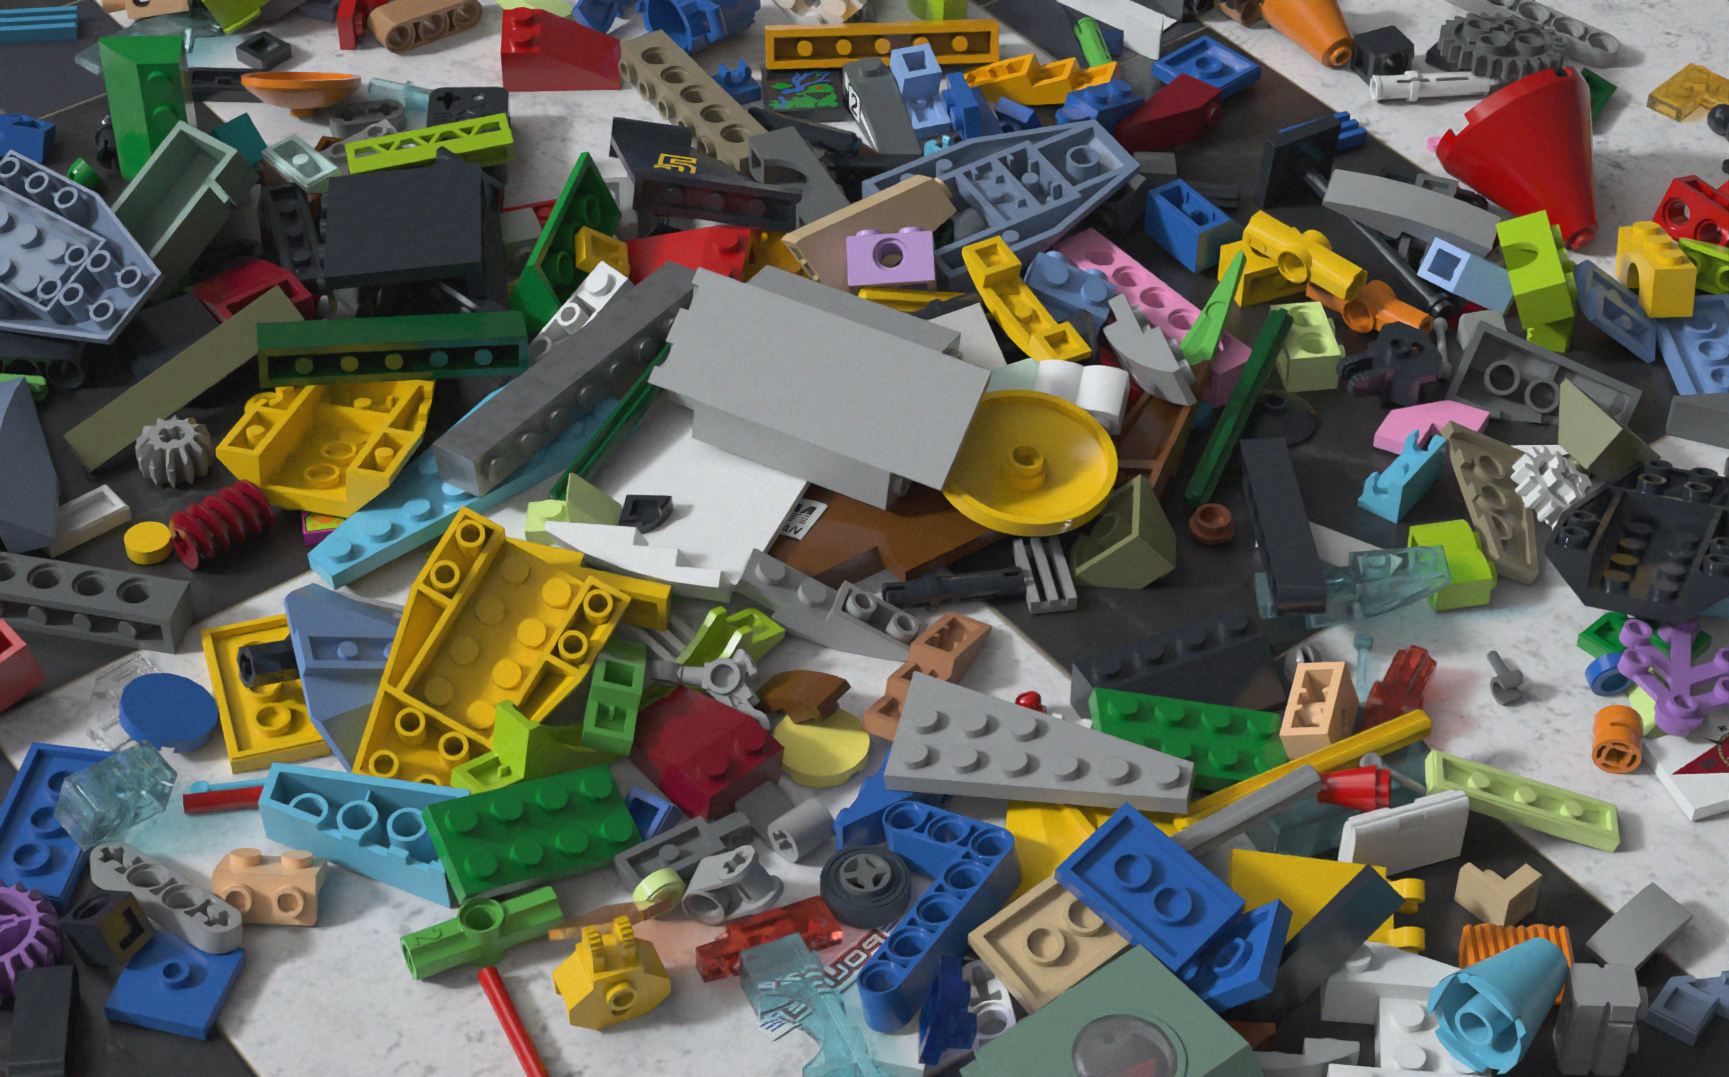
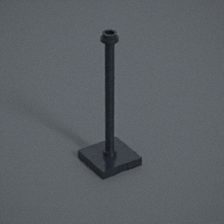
(1302, 163)

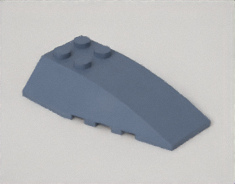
(26, 473)

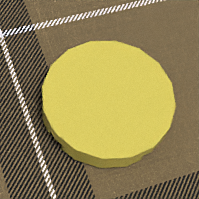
(823, 751)

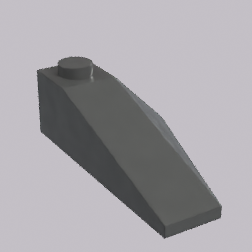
(1523, 380)

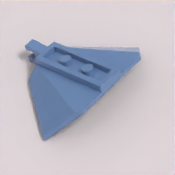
(340, 662)

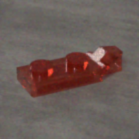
(808, 917)

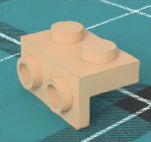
(271, 887)

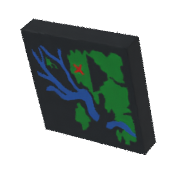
(803, 93)

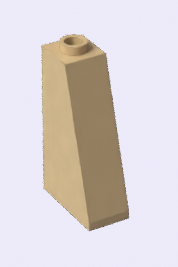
(911, 203)

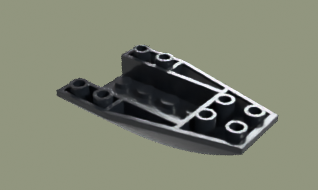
(1648, 542)

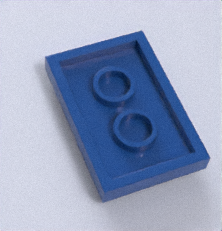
(1150, 889)
(1241, 959)

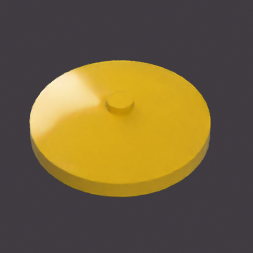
(1032, 465)

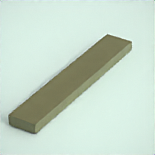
(177, 382)

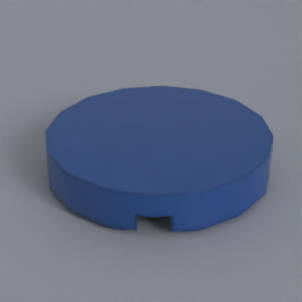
(168, 712)

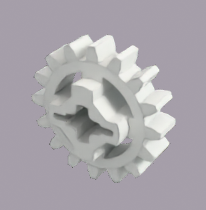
(1549, 483)

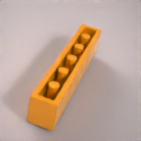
(848, 42)

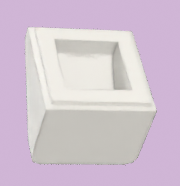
(1143, 33)

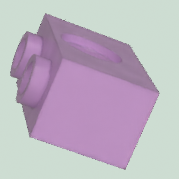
(870, 247)

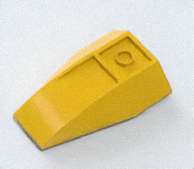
(475, 632)

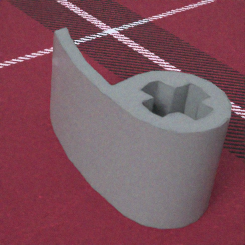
(786, 828)

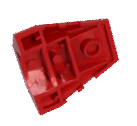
(714, 248)

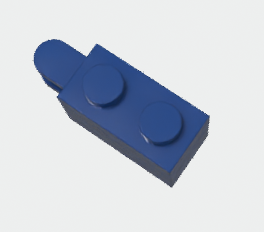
(1105, 103)

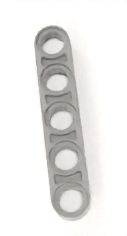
(1578, 45)

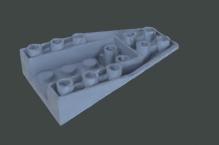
(65, 258)

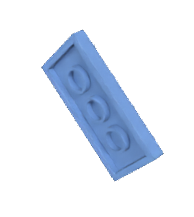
(1697, 346)

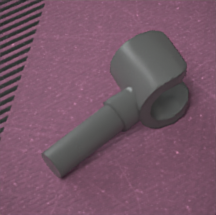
(1505, 683)

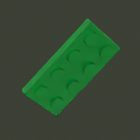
(1219, 739)
(531, 832)

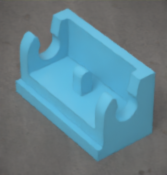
(1404, 479)

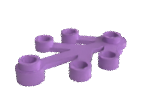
(1674, 707)

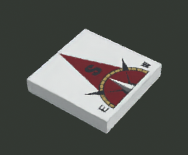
(1694, 768)

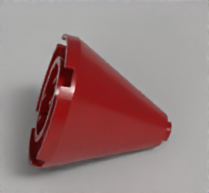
(1532, 152)

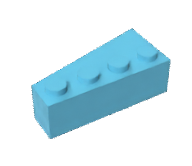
(359, 824)

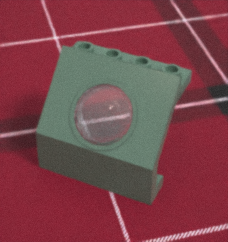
(1120, 1023)

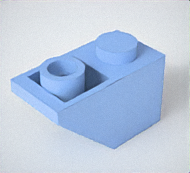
(1467, 275)

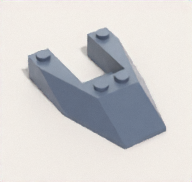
(1024, 186)

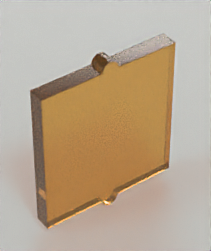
(603, 917)

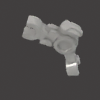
(721, 678)

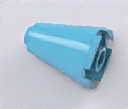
(1498, 1004)

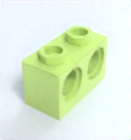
(1310, 349)

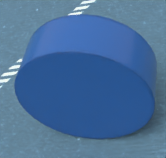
(1605, 677)

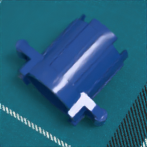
(698, 23)

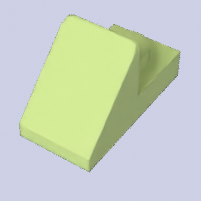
(582, 505)

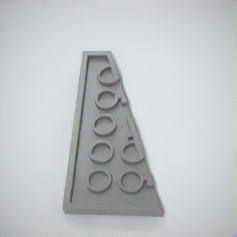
(992, 748)

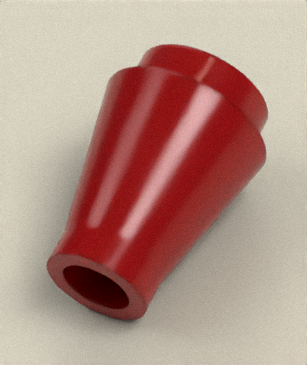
(1357, 788)

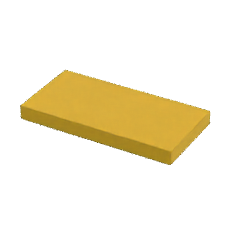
(259, 721)

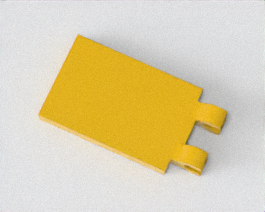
(1310, 884)

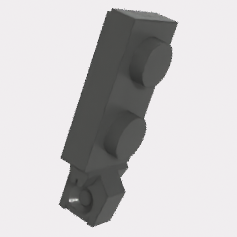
(682, 848)

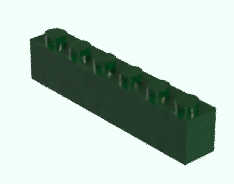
(392, 348)

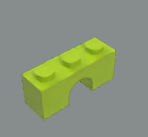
(1537, 269)

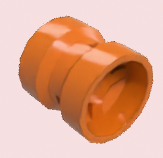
(1617, 739)

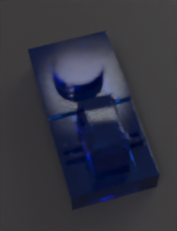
(944, 1014)

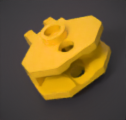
(611, 977)

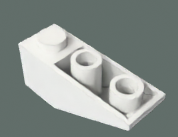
(590, 299)

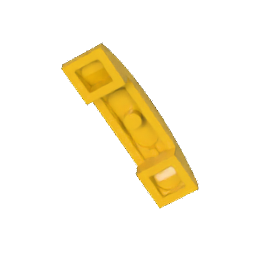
(1016, 308)

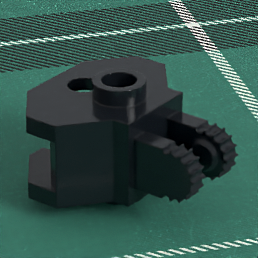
(1393, 369)

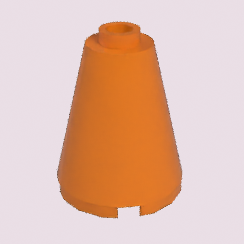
(1313, 26)

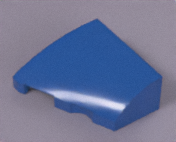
(26, 136)

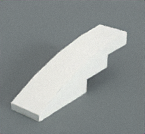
(627, 553)

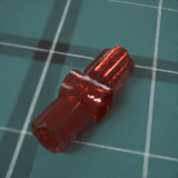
(1401, 688)

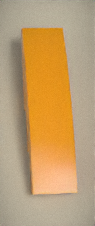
(1030, 83)

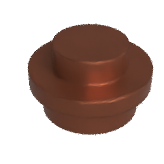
(1212, 524)

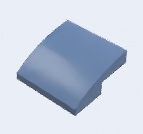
(1614, 310)

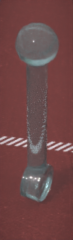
(1362, 643)

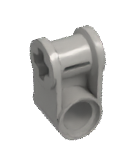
(730, 887)

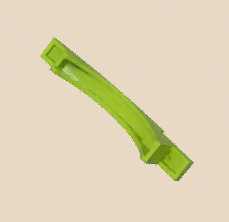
(533, 750)

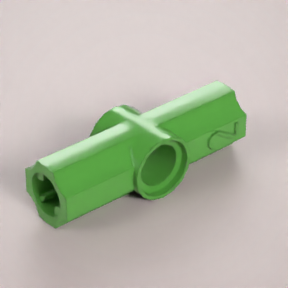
(481, 932)

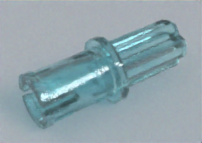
(409, 95)

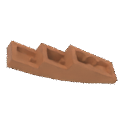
(940, 652)

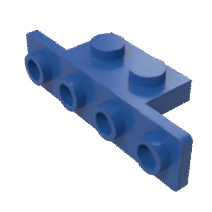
(968, 109)

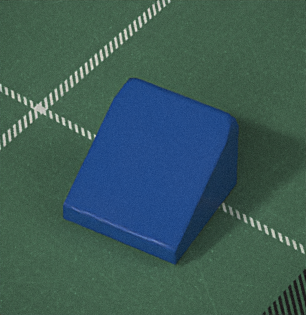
(651, 813)

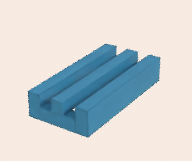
(39, 24)

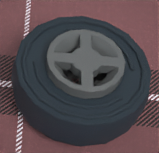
(865, 886)

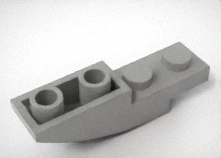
(1148, 357)
(840, 619)

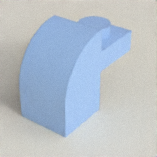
(919, 83)

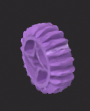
(27, 934)

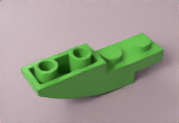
(614, 697)

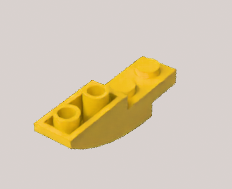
(649, 602)

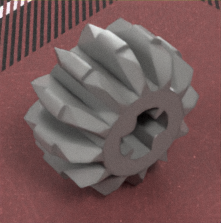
(174, 451)

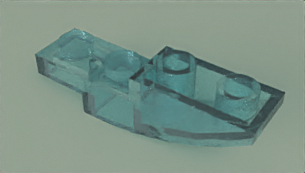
(1371, 584)

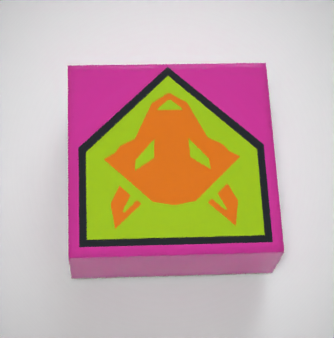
(319, 526)

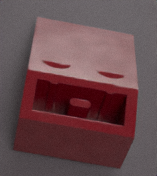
(240, 286)

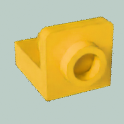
(594, 247)

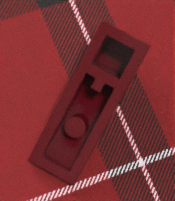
(1171, 116)

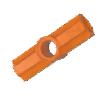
(1372, 308)

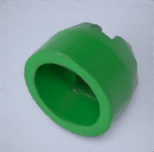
(84, 175)

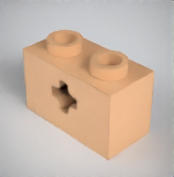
(1319, 708)

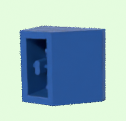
(1189, 225)

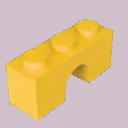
(1658, 267)

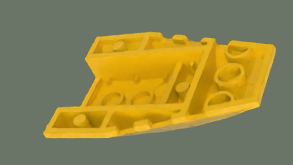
(328, 443)

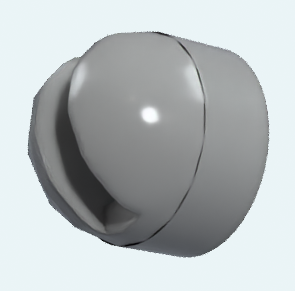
(1297, 655)

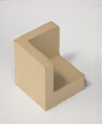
(1498, 899)

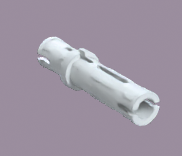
(1415, 85)

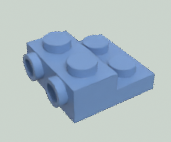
(1068, 289)

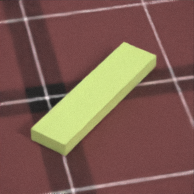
(1525, 801)

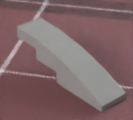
(1407, 208)

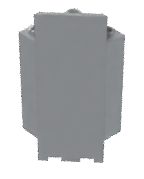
(821, 383)

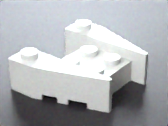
(1392, 993)

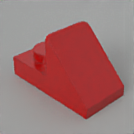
(353, 19)

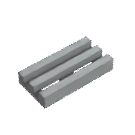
(1039, 552)

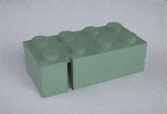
(183, 200)

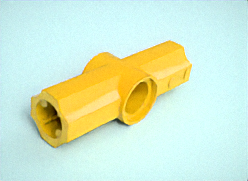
(1304, 256)

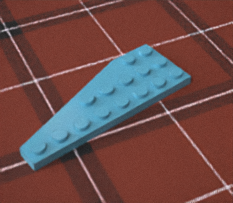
(423, 506)

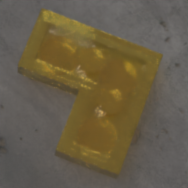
(1688, 91)

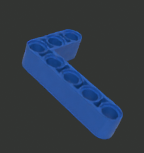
(974, 878)

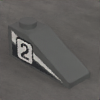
(877, 107)

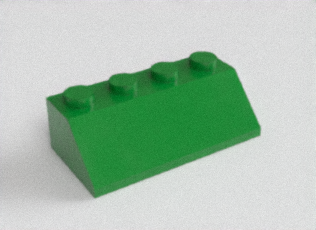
(145, 93)
(551, 269)

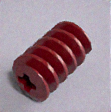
(219, 519)

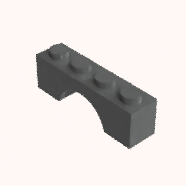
(789, 161)

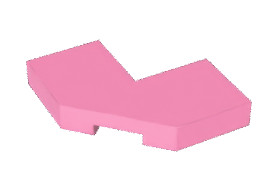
(1428, 420)

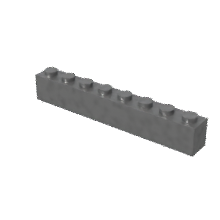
(564, 383)

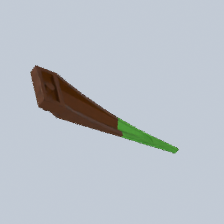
(1157, 429)

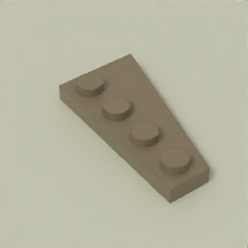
(1495, 508)

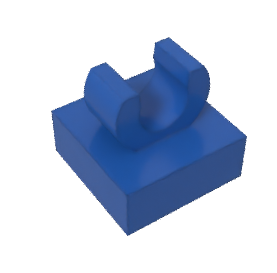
(739, 83)
(1015, 116)

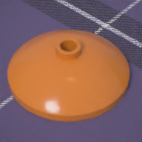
(301, 89)

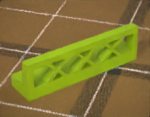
(486, 148)

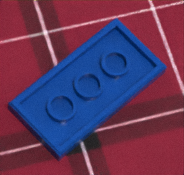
(31, 838)

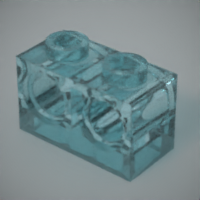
(115, 794)

